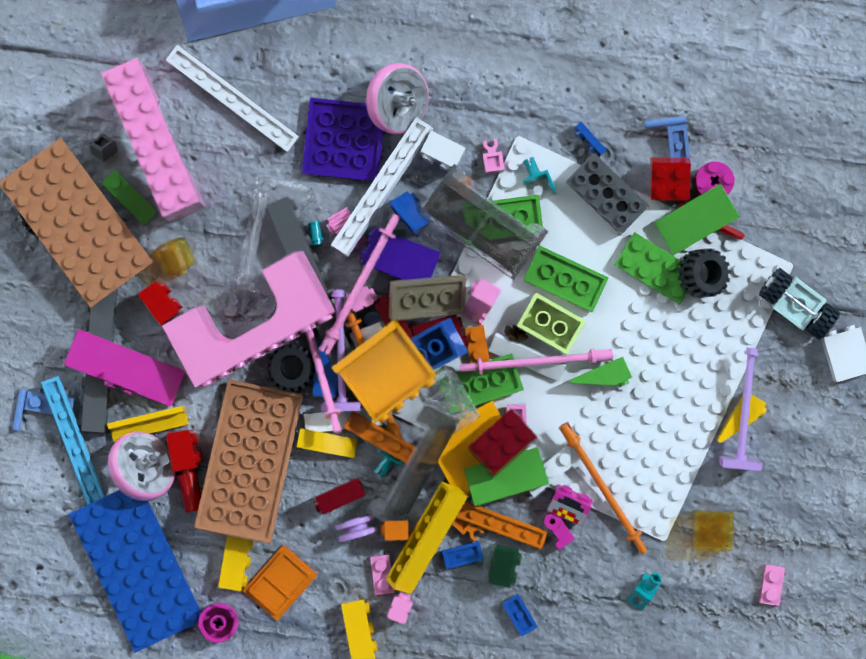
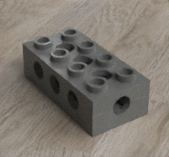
(594, 193)

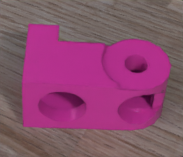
(560, 530)

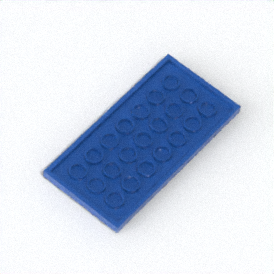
(136, 568)

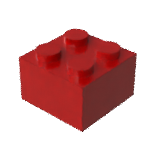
(669, 178)
(160, 303)
(183, 450)

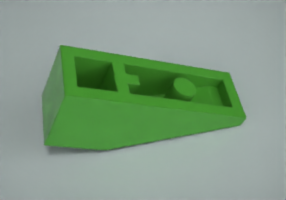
(129, 197)
(608, 374)

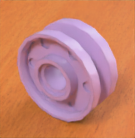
(356, 528)

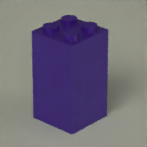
(401, 257)

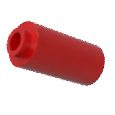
(189, 490)

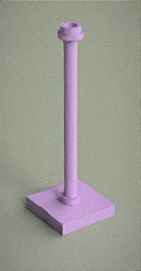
(342, 401)
(740, 460)

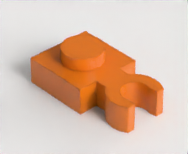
(463, 527)

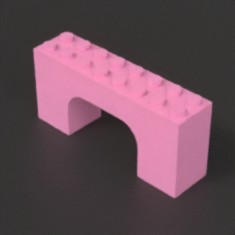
(152, 140)
(299, 306)

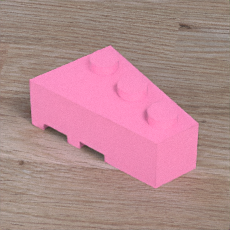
(481, 301)

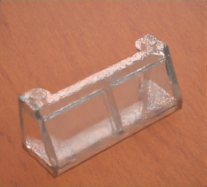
(261, 242)

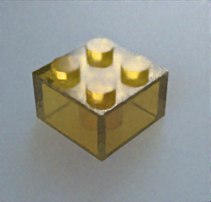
(712, 530)

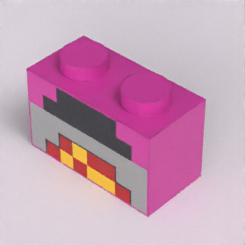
(570, 504)

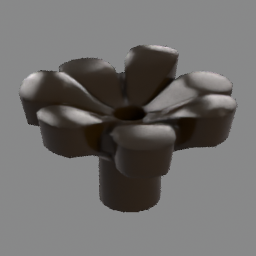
(515, 334)

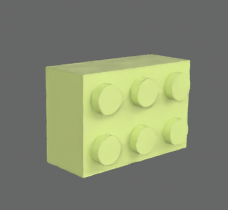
(550, 323)

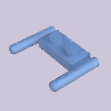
(676, 135)
(33, 402)

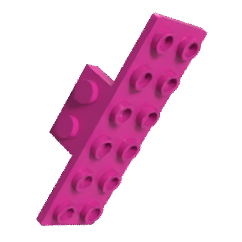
(124, 368)

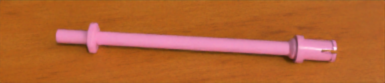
(333, 333)
(592, 356)
(331, 413)

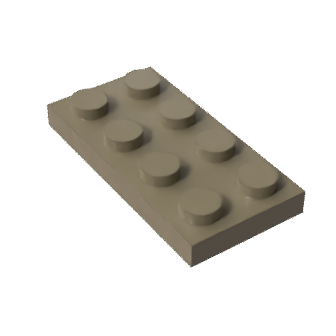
(427, 297)

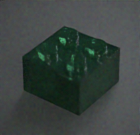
(503, 565)

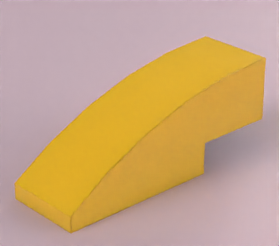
(327, 443)

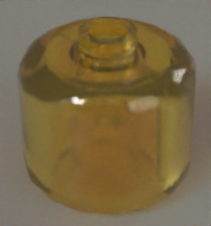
(174, 257)

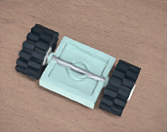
(799, 303)

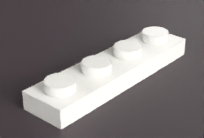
(561, 462)

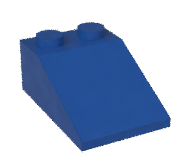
(408, 209)
(440, 344)

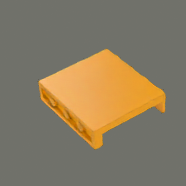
(386, 372)
(456, 453)

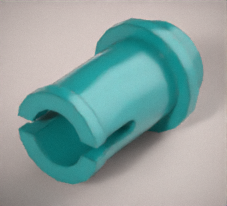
(315, 233)

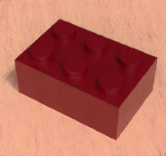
(502, 443)

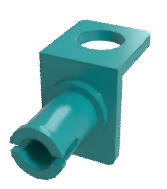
(535, 175)
(386, 463)
(645, 590)

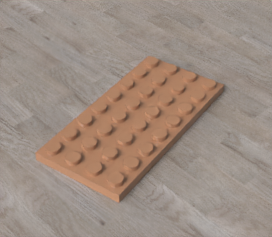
(75, 222)
(249, 462)

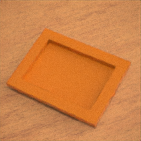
(280, 582)

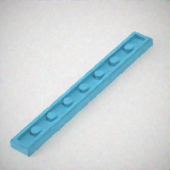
(73, 439)

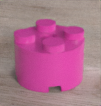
(713, 170)
(209, 627)

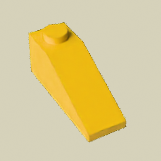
(732, 426)

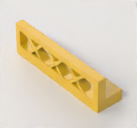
(150, 422)

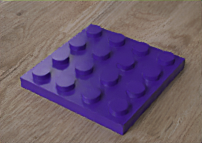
(341, 141)

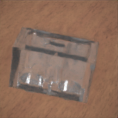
(450, 396)

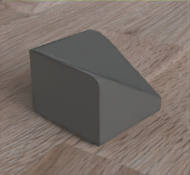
(103, 147)

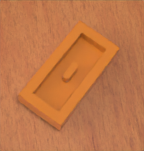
(477, 344)

